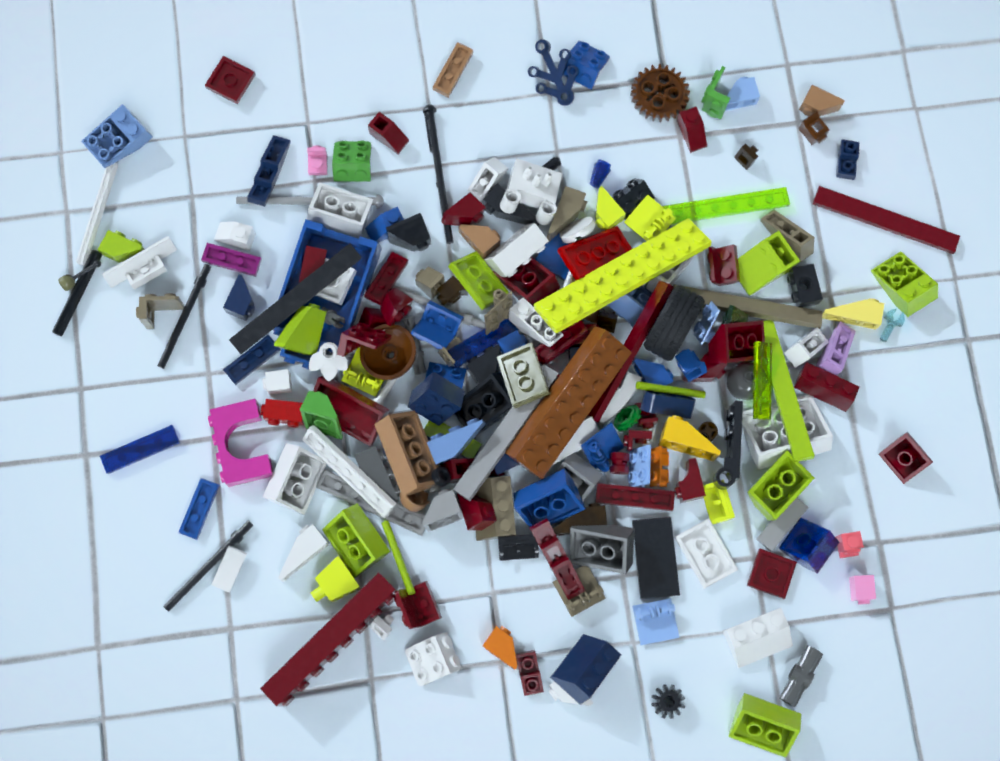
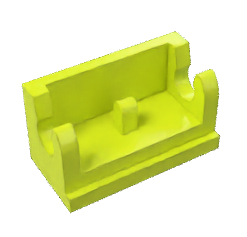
(718, 504)

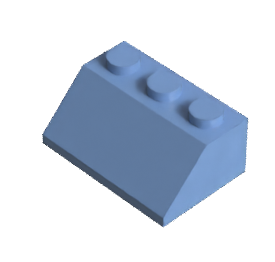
(631, 304)

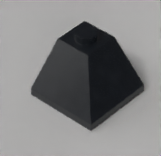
(409, 234)

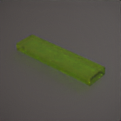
(762, 380)

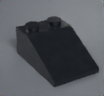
(486, 402)

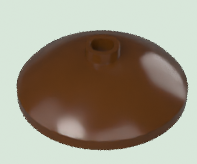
(377, 360)

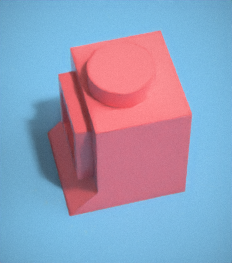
(849, 544)

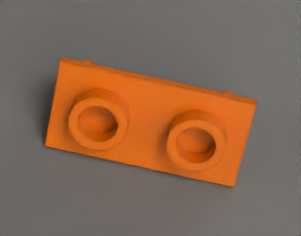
(659, 458)

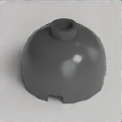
(741, 381)

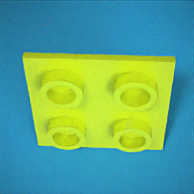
(649, 219)
(359, 378)

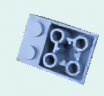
(116, 137)
(454, 443)

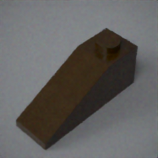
(592, 515)

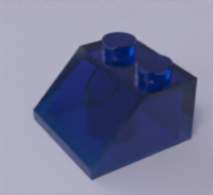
(809, 544)

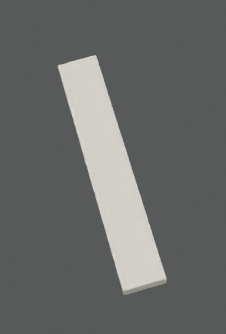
(349, 471)

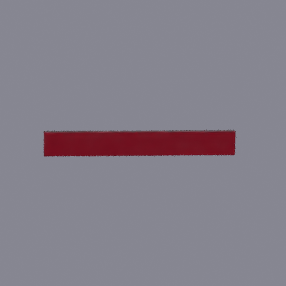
(886, 220)
(634, 343)

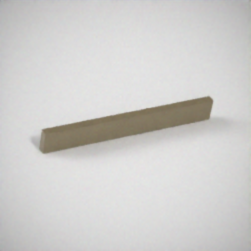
(762, 309)

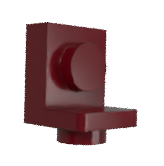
(647, 419)
(640, 437)

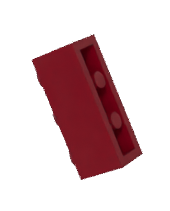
(826, 387)

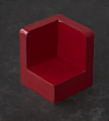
(372, 317)

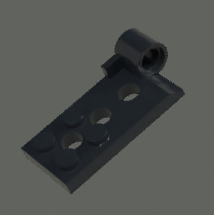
(733, 453)

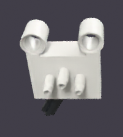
(533, 187)

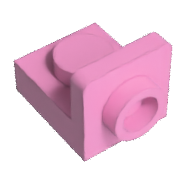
(317, 160)

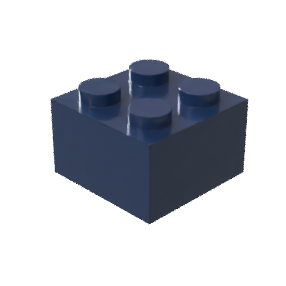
(436, 398)

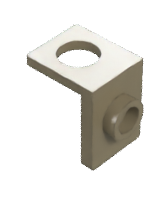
(444, 352)

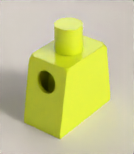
(335, 582)

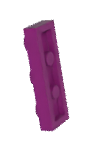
(231, 259)

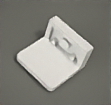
(433, 659)

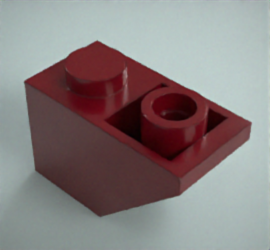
(387, 133)
(395, 306)

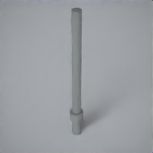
(468, 318)

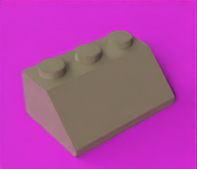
(499, 493)

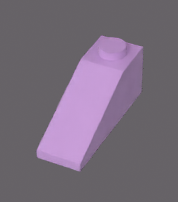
(836, 351)

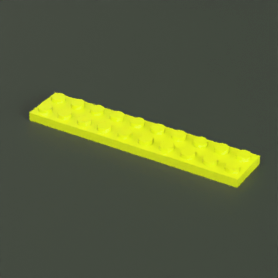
(622, 275)

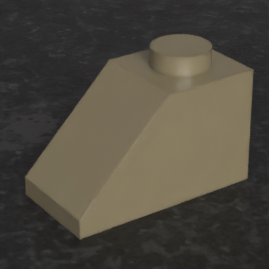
(429, 281)

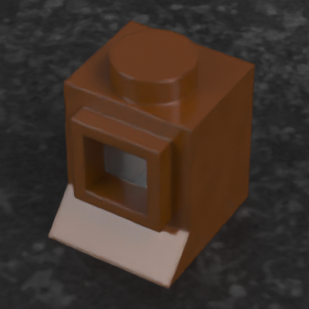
(814, 129)

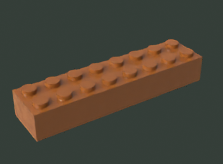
(568, 402)

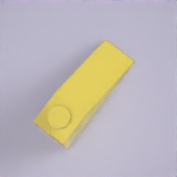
(861, 313)

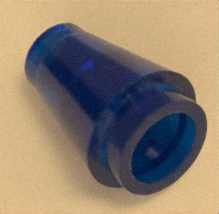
(600, 172)

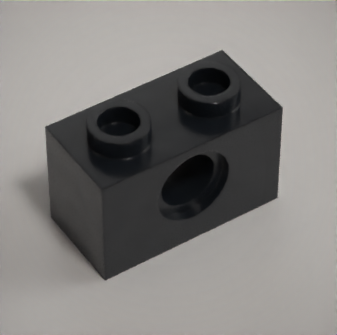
(807, 275)

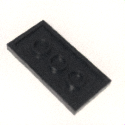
(655, 558)

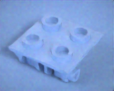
(703, 329)
(639, 466)
(655, 621)

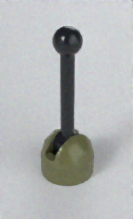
(68, 281)

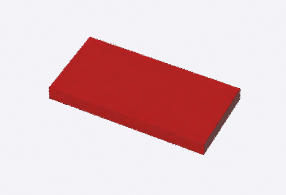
(593, 251)

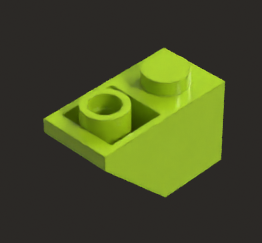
(118, 247)

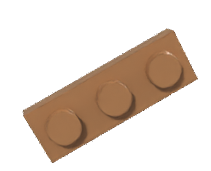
(453, 69)

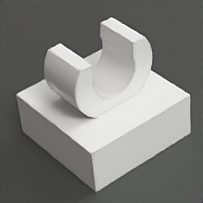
(382, 627)

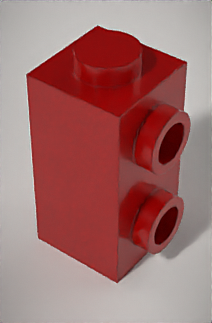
(282, 412)

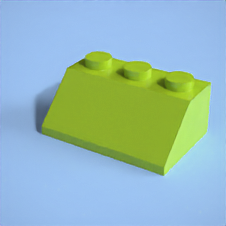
(779, 486)
(355, 540)
(765, 725)

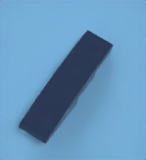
(269, 170)

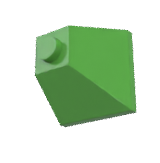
(319, 412)

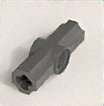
(801, 676)

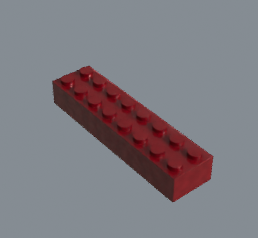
(328, 641)

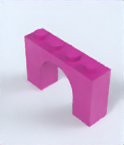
(224, 422)

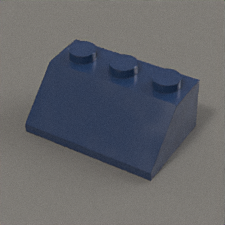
(585, 667)

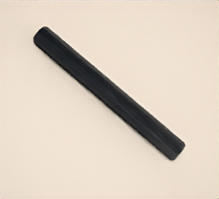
(75, 295)

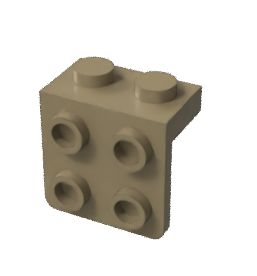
(153, 303)

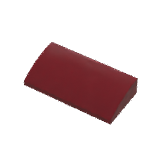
(354, 411)

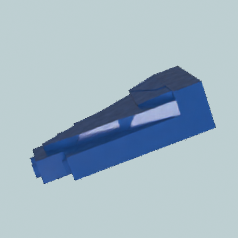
(317, 236)

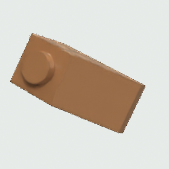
(820, 101)
(480, 238)

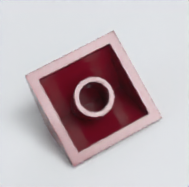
(905, 457)

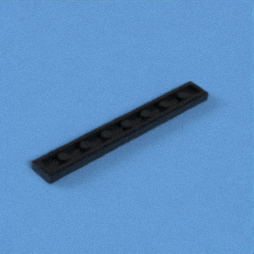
(295, 298)

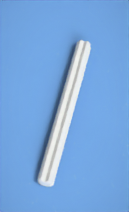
(96, 214)

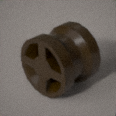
(709, 429)

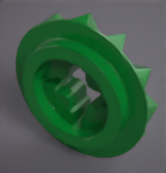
(631, 414)

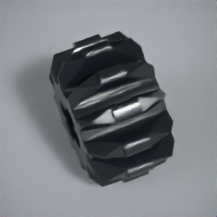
(673, 697)

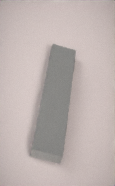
(399, 515)

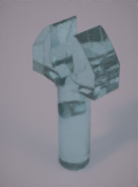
(891, 324)

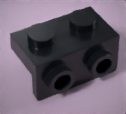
(632, 195)

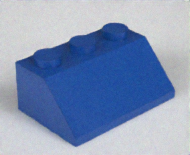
(549, 498)

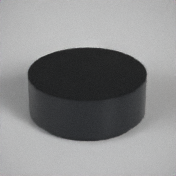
(441, 476)

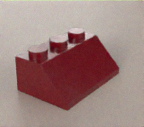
(736, 342)

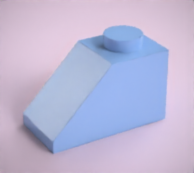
(743, 93)

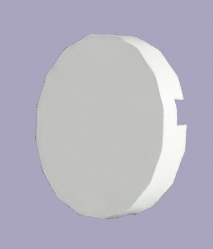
(578, 228)

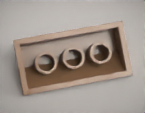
(407, 451)

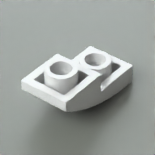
(229, 569)

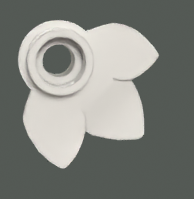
(328, 364)

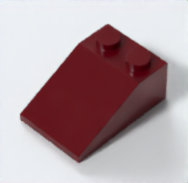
(531, 282)

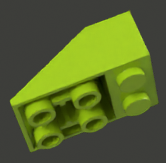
(766, 263)
(906, 283)

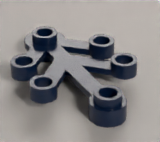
(555, 74)

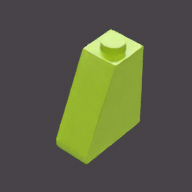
(303, 330)

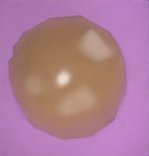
(415, 501)

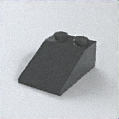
(602, 547)

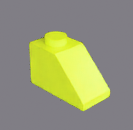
(607, 211)

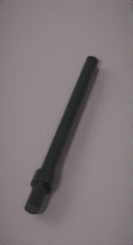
(200, 283)
(236, 537)

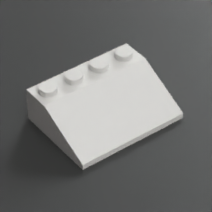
(768, 437)

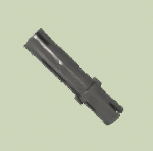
(419, 365)

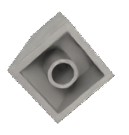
(582, 473)
(442, 511)

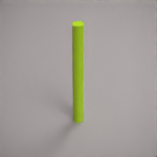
(670, 389)
(398, 557)

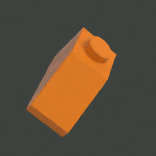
(502, 646)

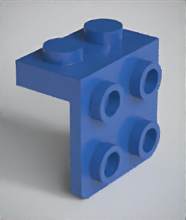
(589, 62)
(437, 325)

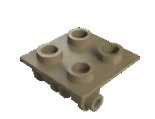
(500, 311)
(591, 596)

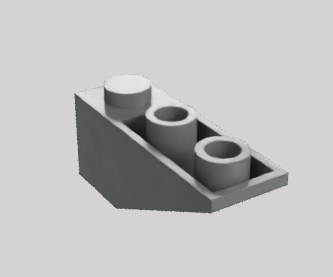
(372, 465)

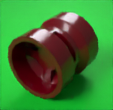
(619, 463)

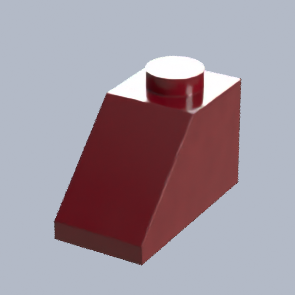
(692, 129)
(465, 212)
(715, 370)
(477, 512)

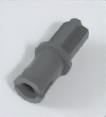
(333, 318)

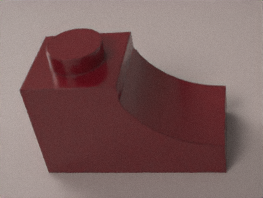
(691, 486)

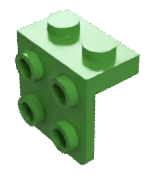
(713, 101)
(351, 161)

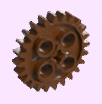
(669, 105)

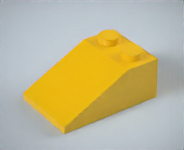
(684, 438)

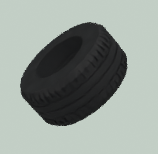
(674, 323)

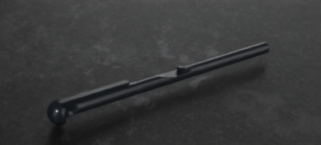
(428, 112)

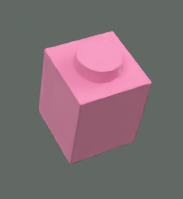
(862, 589)

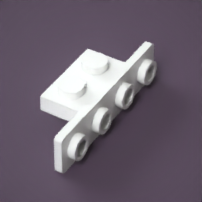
(142, 266)

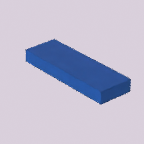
(199, 508)

